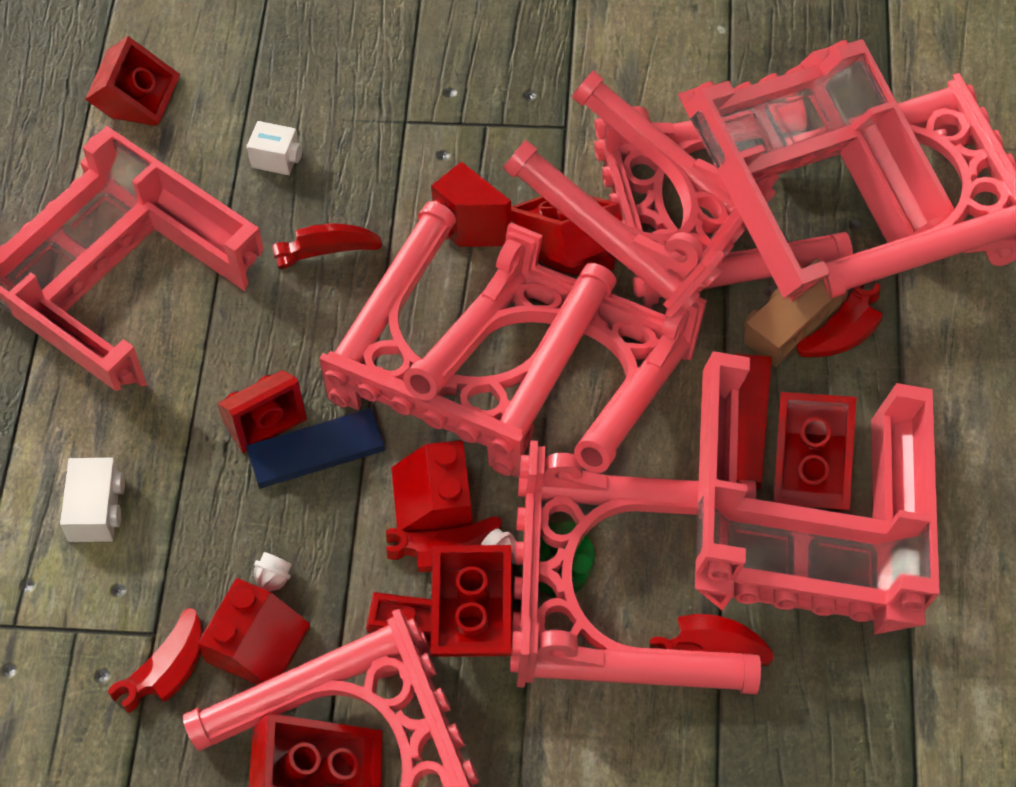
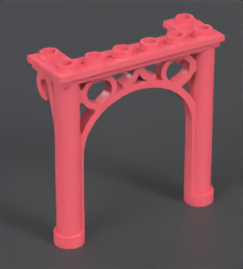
(946, 123)
(616, 174)
(670, 263)
(522, 278)
(505, 429)
(556, 652)
(379, 654)

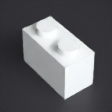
(91, 500)

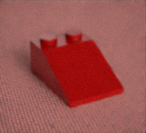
(561, 237)
(815, 450)
(471, 601)
(313, 754)

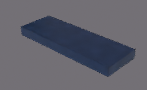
(315, 448)

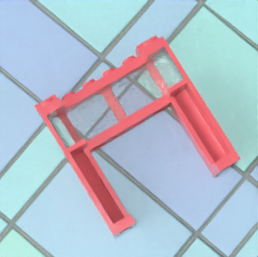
(813, 111)
(94, 228)
(816, 557)

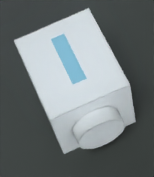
(274, 148)

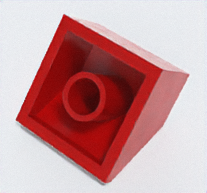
(132, 84)
(479, 208)
(263, 409)
(432, 488)
(252, 634)

